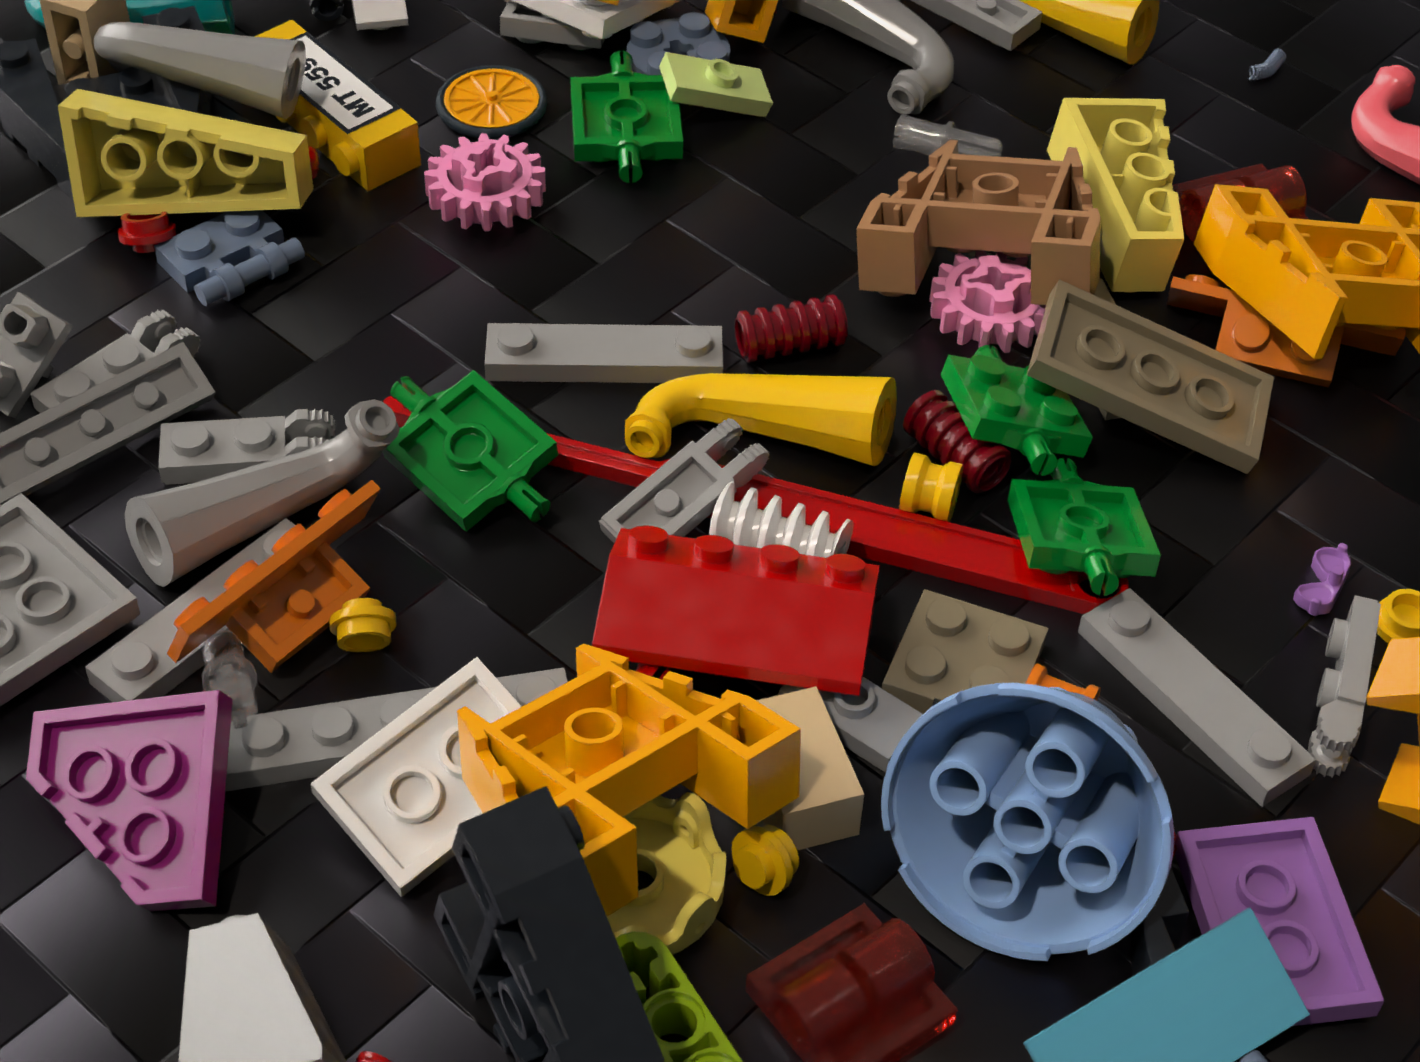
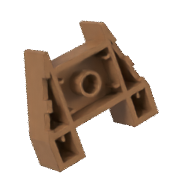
(984, 206)

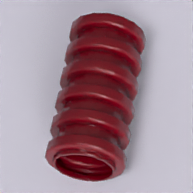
(791, 328)
(943, 432)

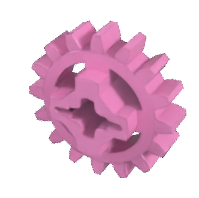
(485, 182)
(986, 300)

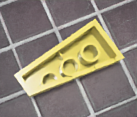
(176, 161)
(1130, 184)

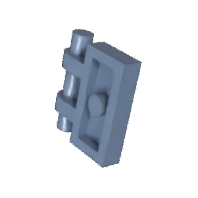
(228, 254)

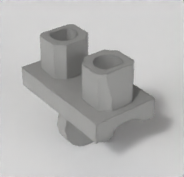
(27, 346)

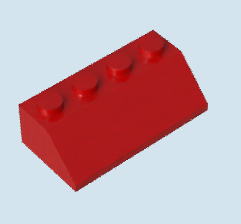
(737, 609)

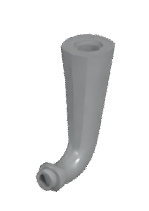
(896, 32)
(237, 67)
(200, 520)

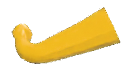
(1111, 26)
(821, 412)

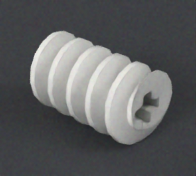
(756, 528)

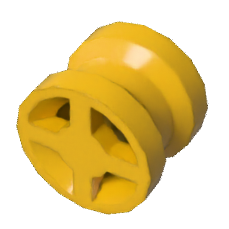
(931, 487)

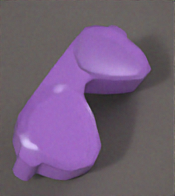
(1332, 569)

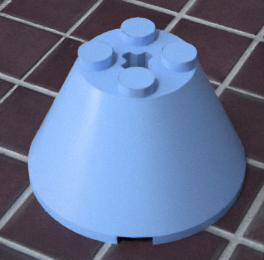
(1028, 820)

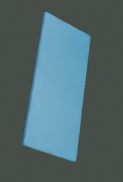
(1192, 1006)

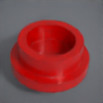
(145, 231)

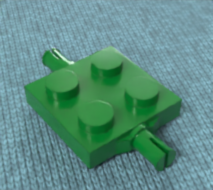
(624, 118)
(1015, 409)
(470, 450)
(1083, 528)

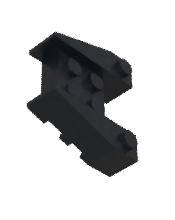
(31, 102)
(539, 939)

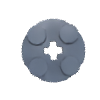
(684, 35)

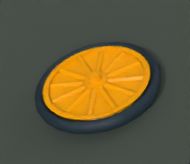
(491, 101)

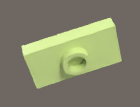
(715, 84)

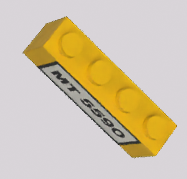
(349, 116)

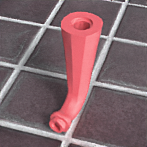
(1381, 134)

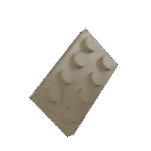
(1152, 376)

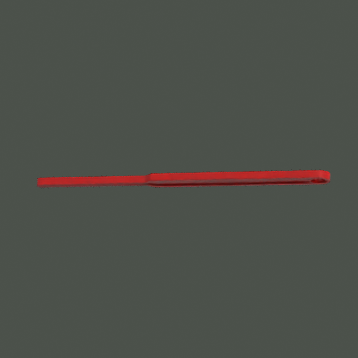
(877, 533)

